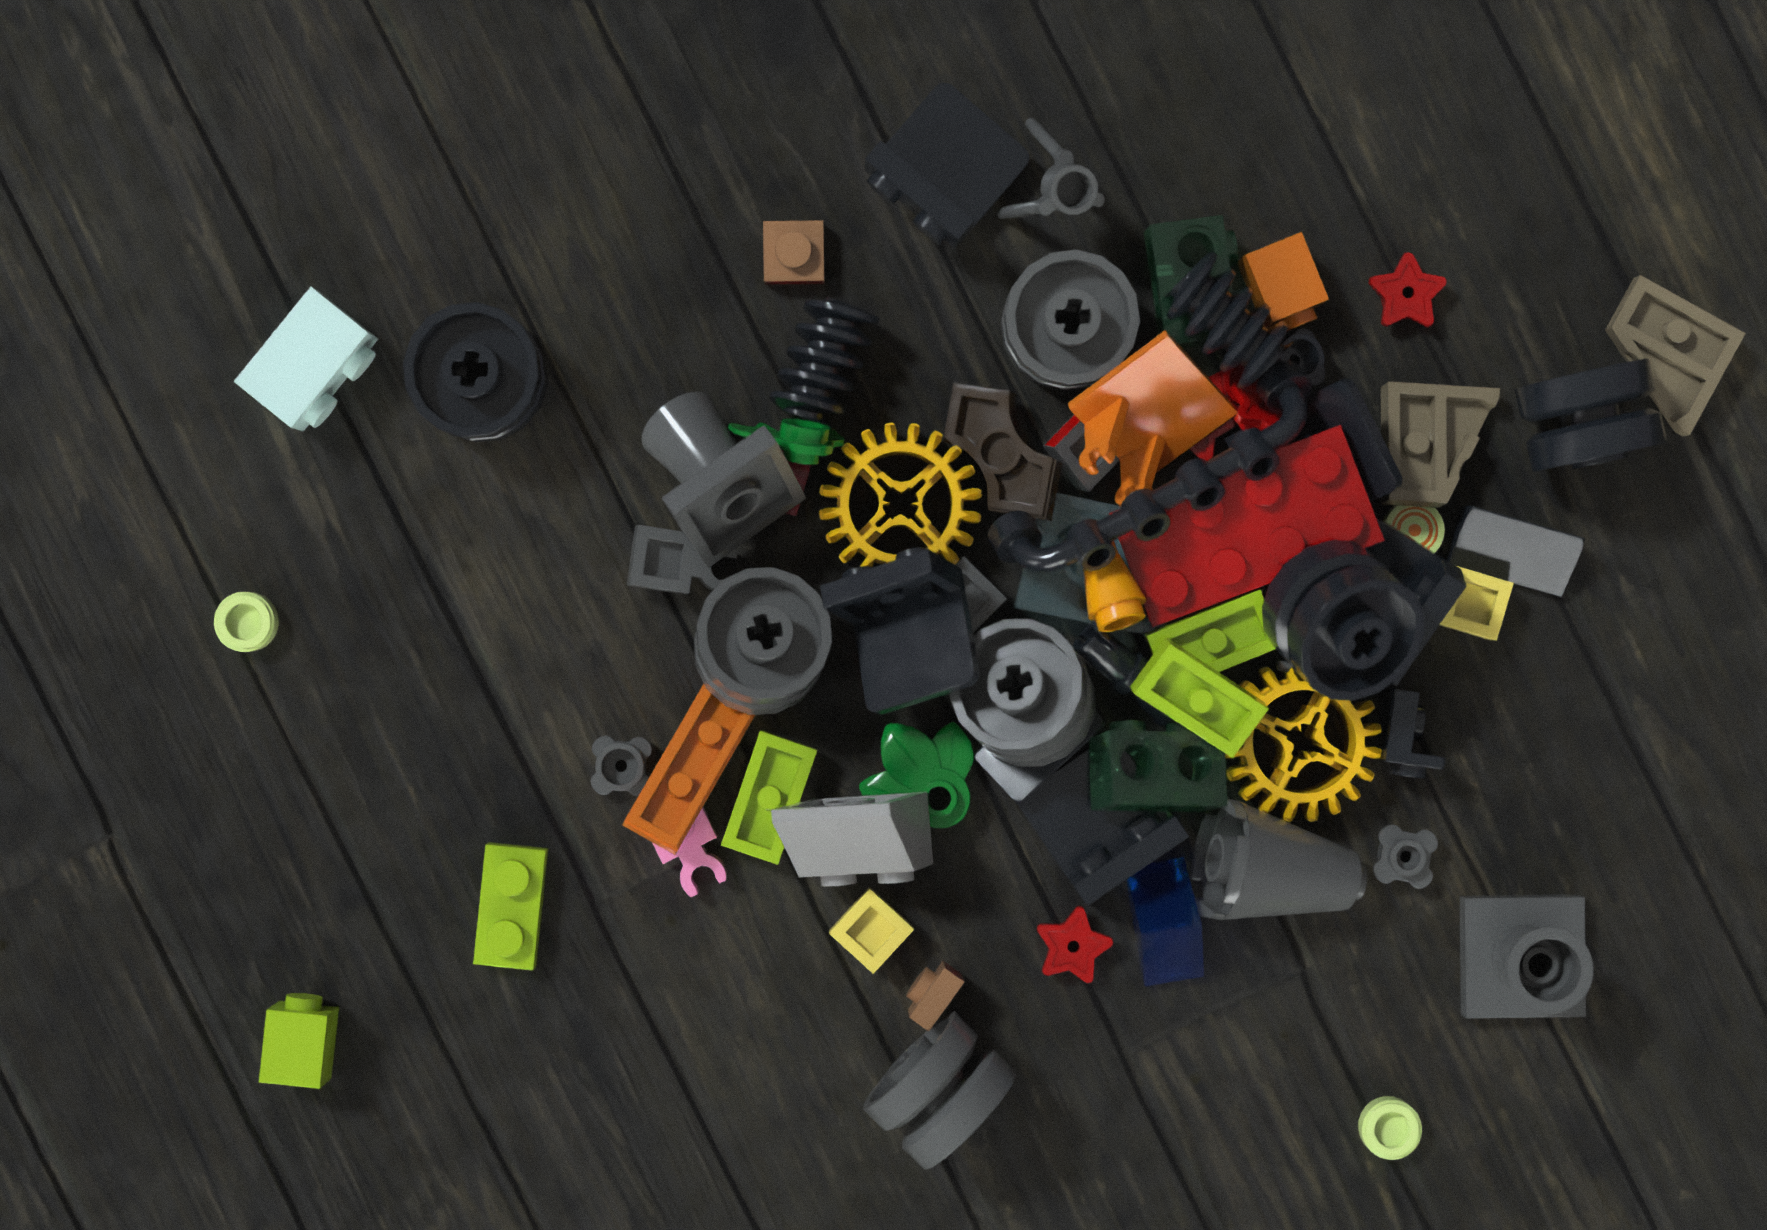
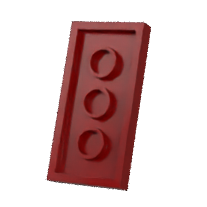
(1253, 529)

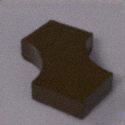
(1015, 473)

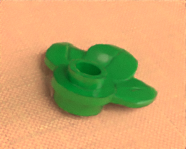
(798, 438)
(921, 764)

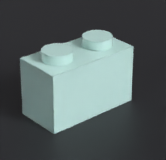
(308, 361)

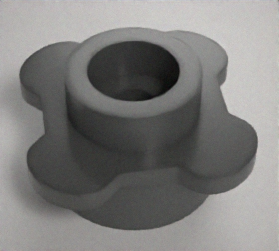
(608, 753)
(1392, 844)

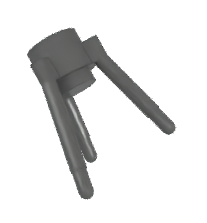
(1064, 185)

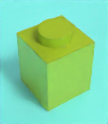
(299, 1042)

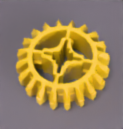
(864, 466)
(1285, 765)

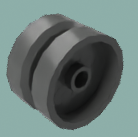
(1091, 292)
(769, 606)
(1055, 687)
(940, 1090)

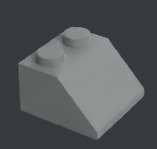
(857, 836)

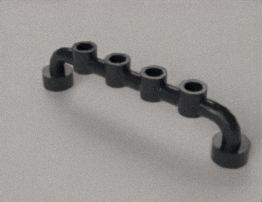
(1283, 391)

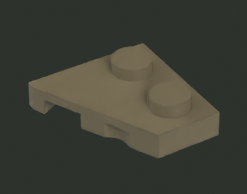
(1683, 345)
(1431, 436)

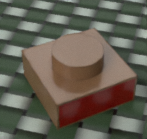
(793, 252)
(933, 993)

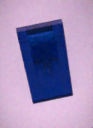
(1166, 922)

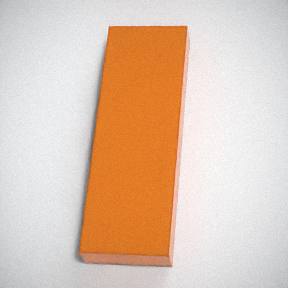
(687, 771)

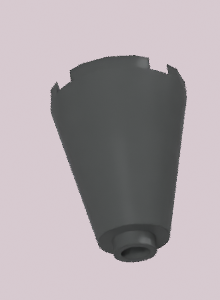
(1270, 867)

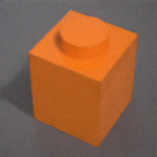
(1285, 281)

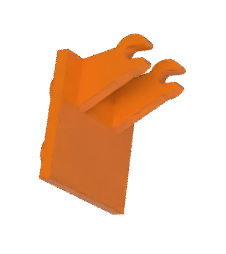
(1148, 413)

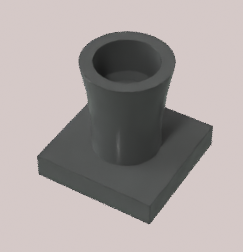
(725, 486)
(1496, 948)

